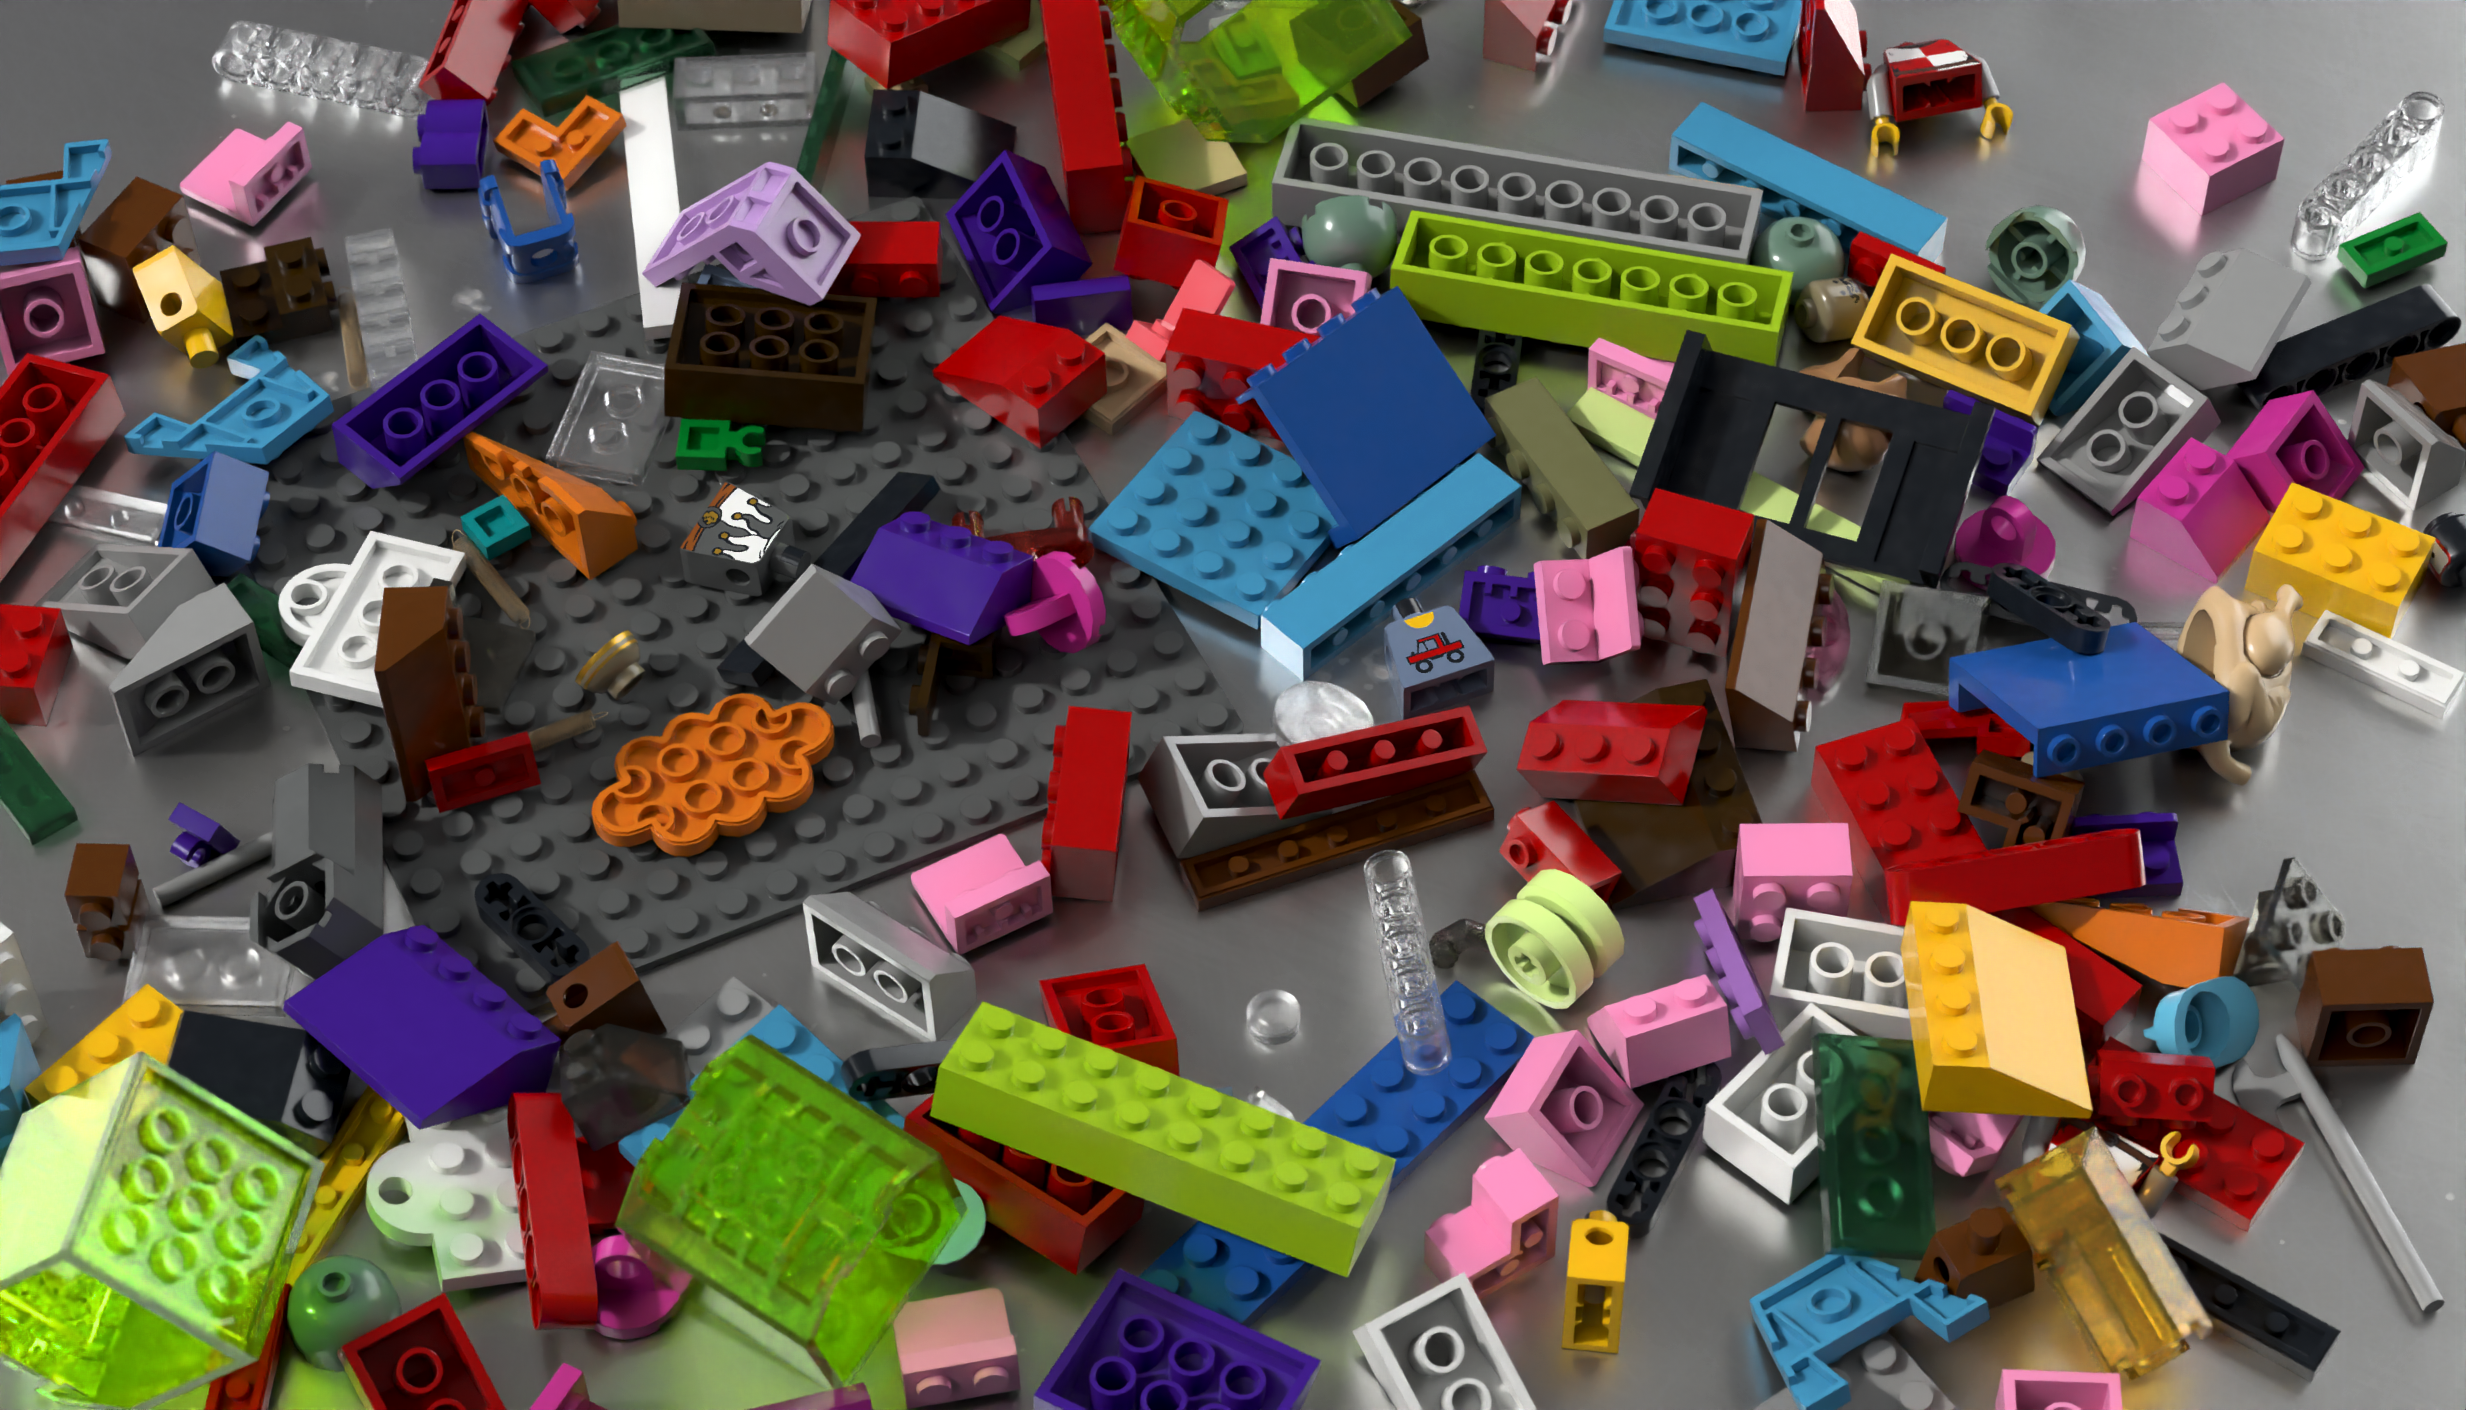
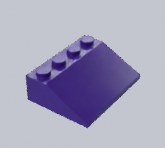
(426, 1028)
(1171, 1354)

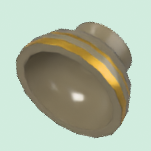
(613, 667)

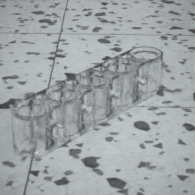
(322, 68)
(2367, 176)
(381, 304)
(1407, 963)

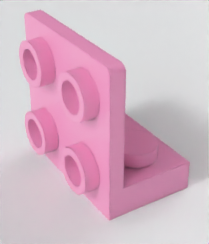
(250, 174)
(1628, 376)
(1588, 608)
(983, 893)

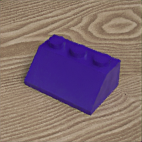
(1016, 233)
(944, 577)

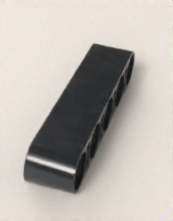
(2354, 346)

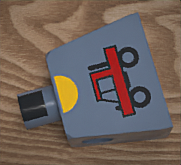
(1434, 659)

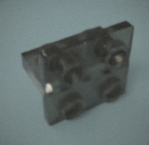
(2287, 928)

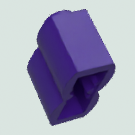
(452, 144)

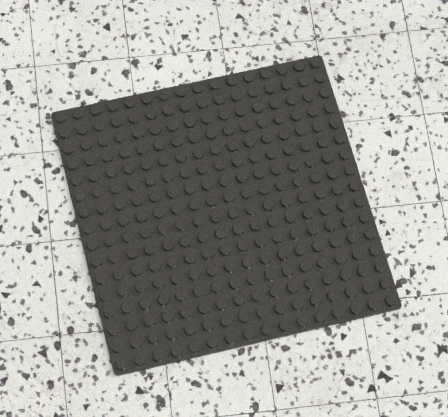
(868, 806)

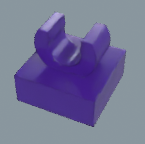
(199, 836)

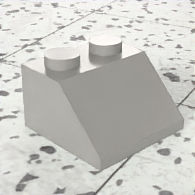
(2403, 446)
(824, 634)

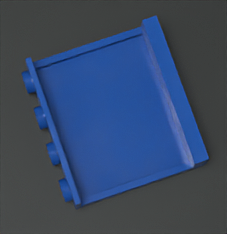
(1369, 411)
(2094, 707)

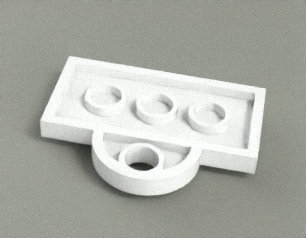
(344, 624)
(458, 1199)

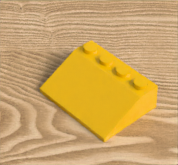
(1991, 1016)

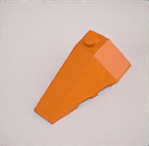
(564, 509)
(2172, 949)

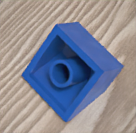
(217, 513)

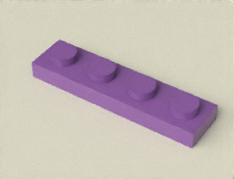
(1735, 973)

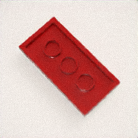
(2238, 1158)

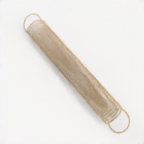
(362, 361)
(498, 575)
(549, 733)

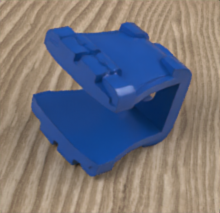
(519, 249)

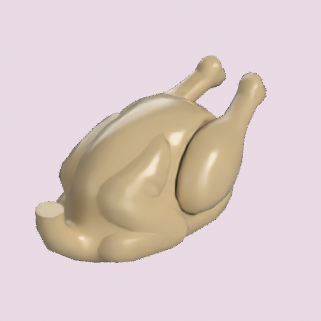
(2249, 655)

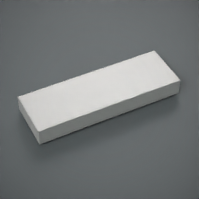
(2383, 664)

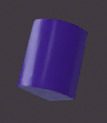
(1084, 304)

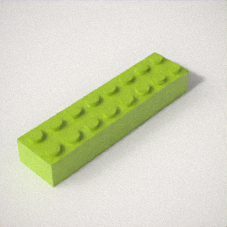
(1587, 289)
(1163, 1138)

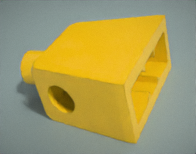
(185, 305)
(1595, 1258)

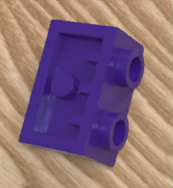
(1260, 245)
(2006, 450)
(1500, 605)
(2158, 848)

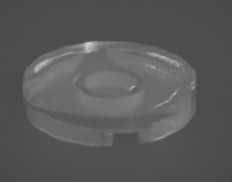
(1317, 711)

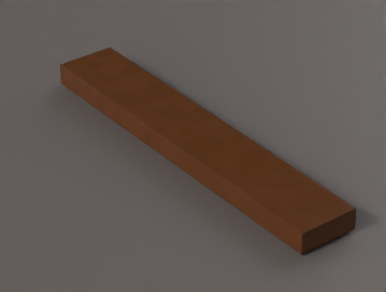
(1336, 840)

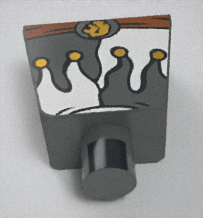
(741, 545)

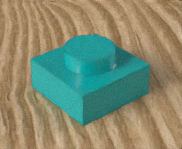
(496, 527)

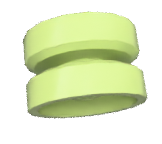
(1554, 938)

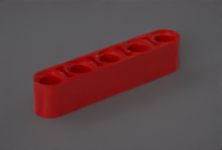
(2021, 873)
(552, 1212)

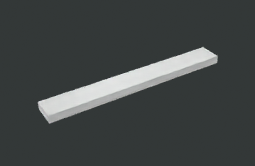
(652, 195)

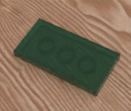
(604, 64)
(1872, 1148)

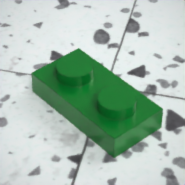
(2392, 250)

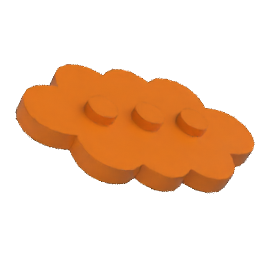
(713, 774)

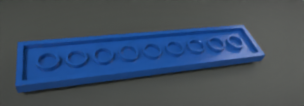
(1376, 1109)

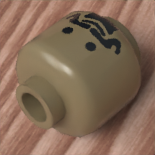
(1830, 309)

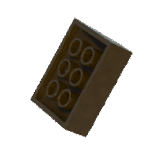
(769, 358)
(1677, 847)

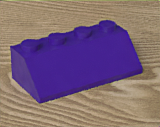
(434, 403)

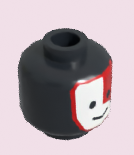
(2449, 550)

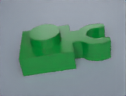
(713, 443)

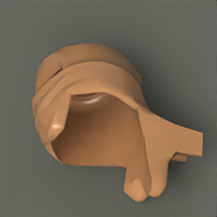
(1856, 446)

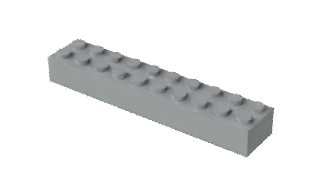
(1512, 190)

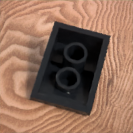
(929, 145)
(266, 1073)

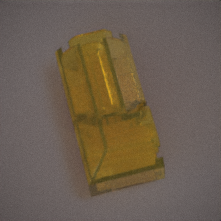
(2103, 1257)

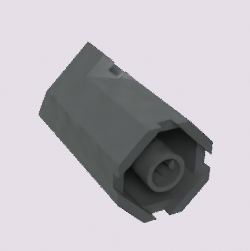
(323, 869)

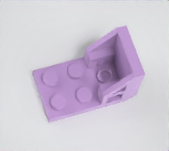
(765, 231)

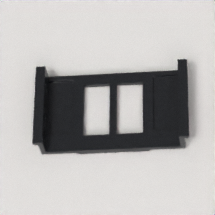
(1717, 423)

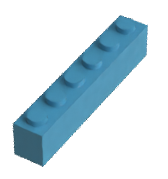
(1798, 183)
(1390, 565)

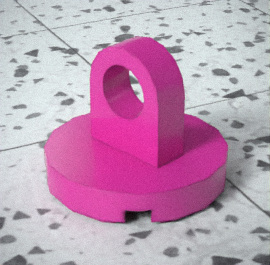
(2005, 535)
(1063, 605)
(629, 1294)

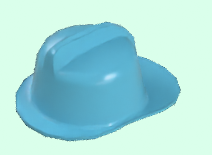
(2207, 1020)

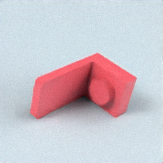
(1202, 290)

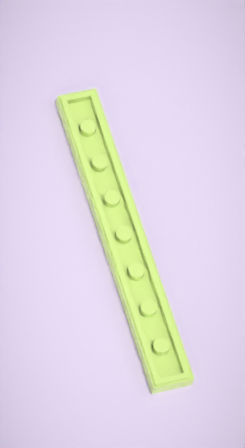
(1626, 433)

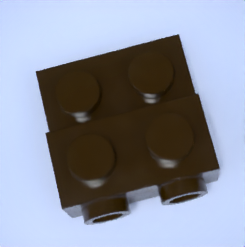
(281, 295)

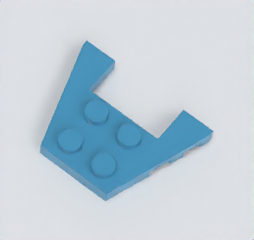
(44, 215)
(250, 423)
(1841, 1305)

